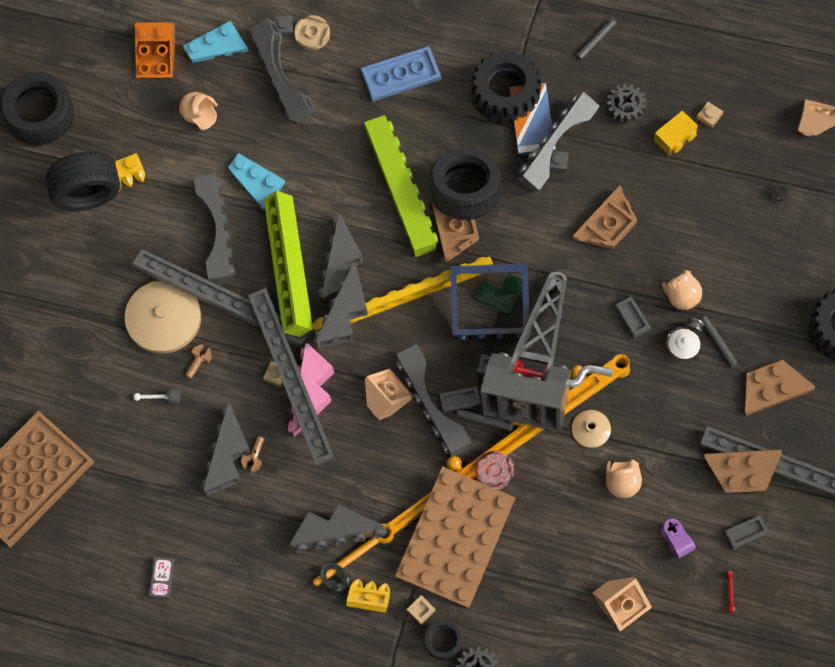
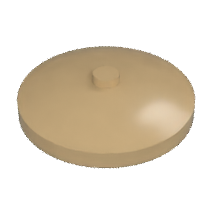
(162, 317)

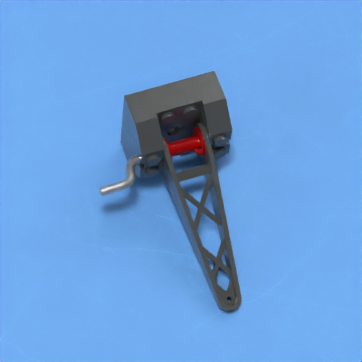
(529, 394)

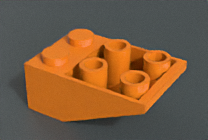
(154, 50)

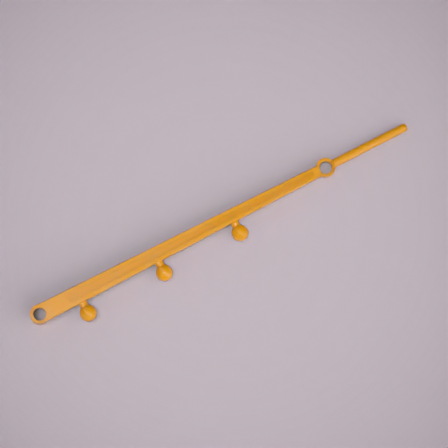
(514, 440)

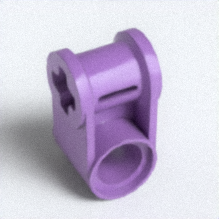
(678, 541)

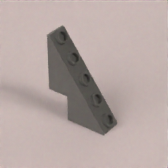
(343, 253)
(347, 306)
(229, 447)
(342, 527)

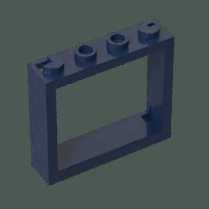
(479, 269)

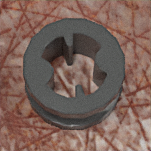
(695, 323)

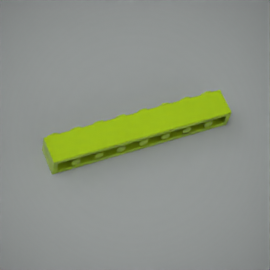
(400, 186)
(288, 264)

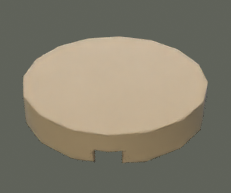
(312, 32)

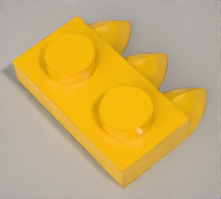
(128, 168)
(368, 597)

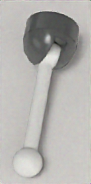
(172, 396)

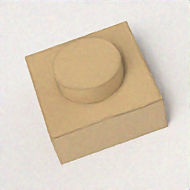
(710, 114)
(272, 375)
(421, 609)

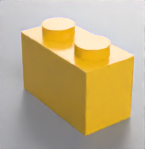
(676, 133)

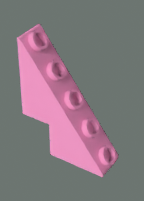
(315, 372)

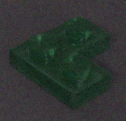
(501, 299)

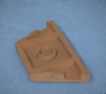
(608, 223)
(455, 234)
(773, 386)
(744, 470)

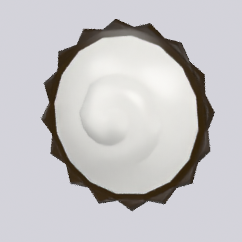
(684, 344)

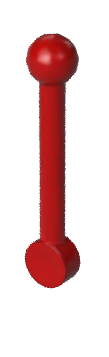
(730, 608)

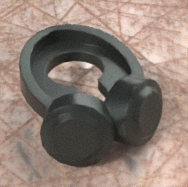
(332, 584)

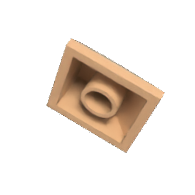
(816, 118)
(385, 393)
(622, 601)

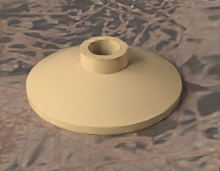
(586, 436)

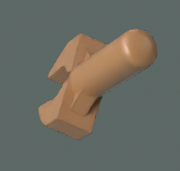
(198, 360)
(254, 455)

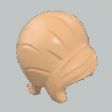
(198, 109)
(683, 291)
(623, 478)

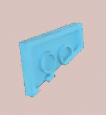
(217, 42)
(255, 179)

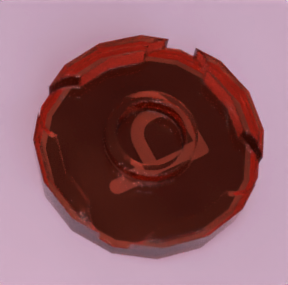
(494, 469)

